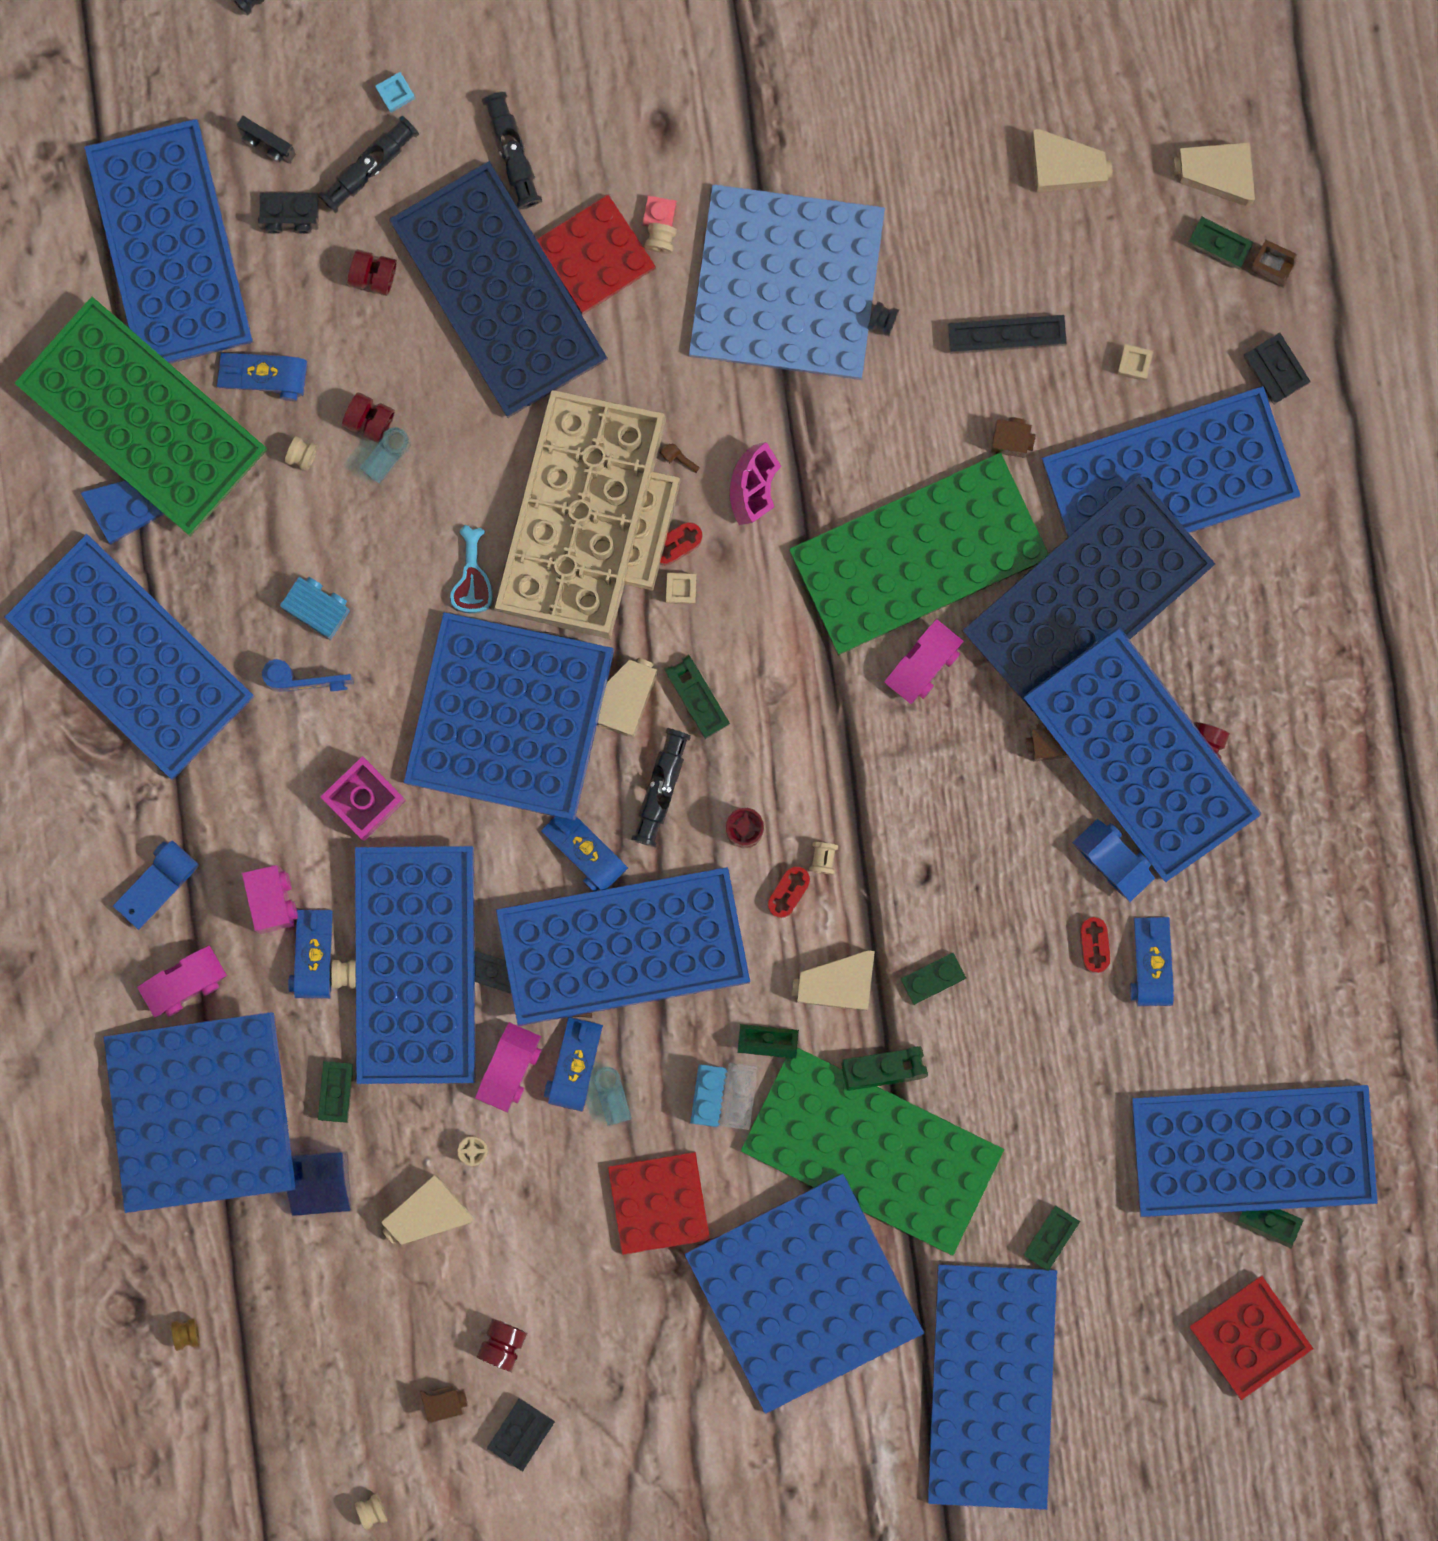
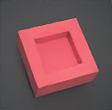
(659, 211)

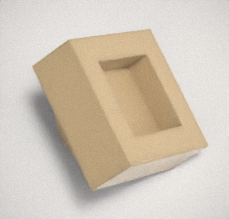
(1135, 362)
(681, 588)

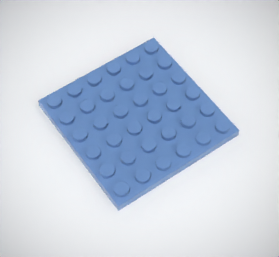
(787, 282)

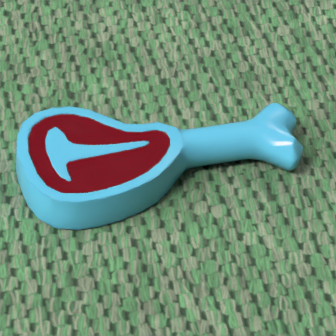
(474, 590)

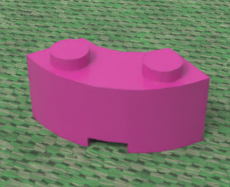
(752, 483)
(924, 661)
(180, 983)
(508, 1067)

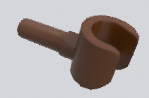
(672, 452)

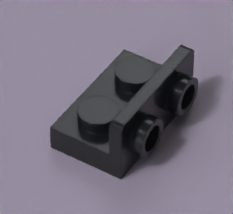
(289, 212)

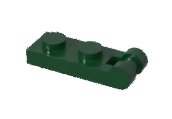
(697, 697)
(883, 1069)

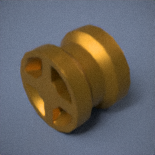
(185, 1334)

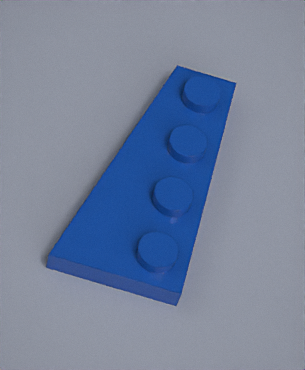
(120, 509)

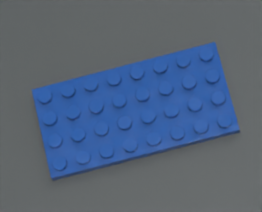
(169, 241)
(1199, 463)
(129, 656)
(1142, 754)
(623, 946)
(415, 965)
(1254, 1151)
(992, 1387)

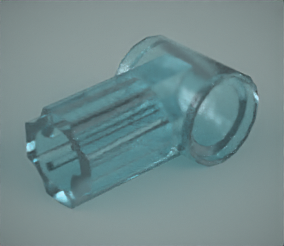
(383, 457)
(612, 1099)

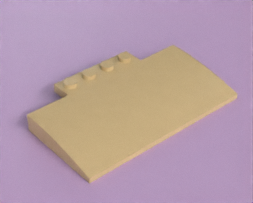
(588, 515)

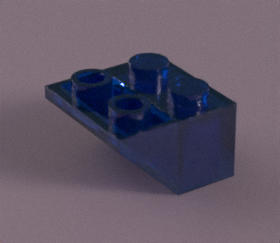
(320, 1184)

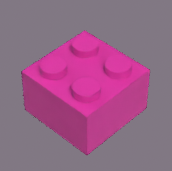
(363, 798)
(269, 899)

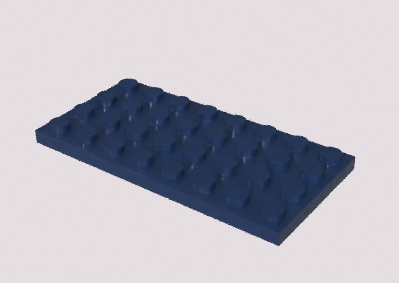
(498, 289)
(1103, 576)

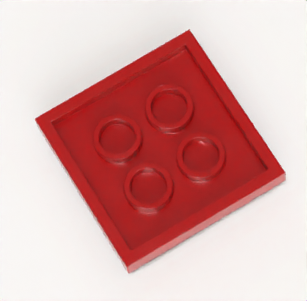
(596, 254)
(659, 1203)
(1251, 1337)

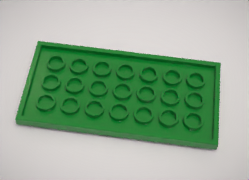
(141, 416)
(919, 553)
(894, 1154)

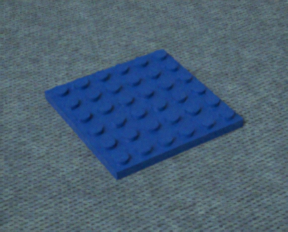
(509, 716)
(199, 1112)
(804, 1293)

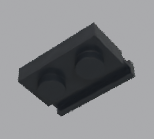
(257, 135)
(1277, 368)
(521, 1434)

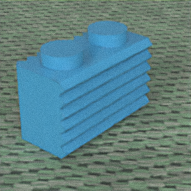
(315, 607)
(708, 1095)

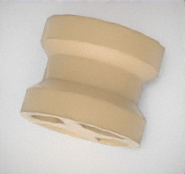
(660, 238)
(301, 453)
(343, 974)
(472, 1151)
(371, 1511)

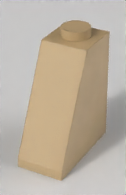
(1067, 164)
(1218, 171)
(627, 697)
(838, 983)
(426, 1213)

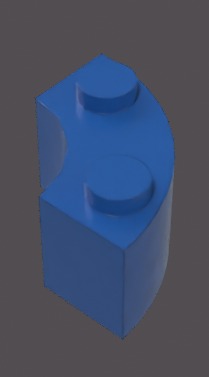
(1117, 863)

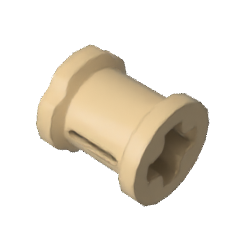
(823, 858)

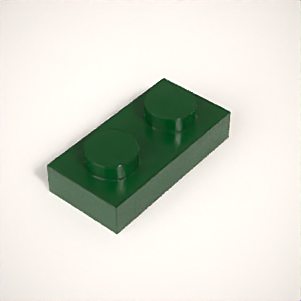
(1220, 242)
(933, 978)
(768, 1041)
(335, 1092)
(1272, 1224)
(1051, 1238)

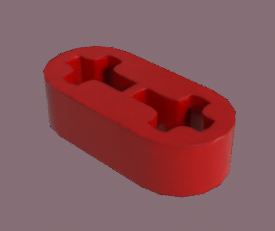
(684, 548)
(782, 888)
(1102, 944)

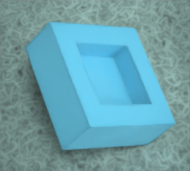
(395, 92)

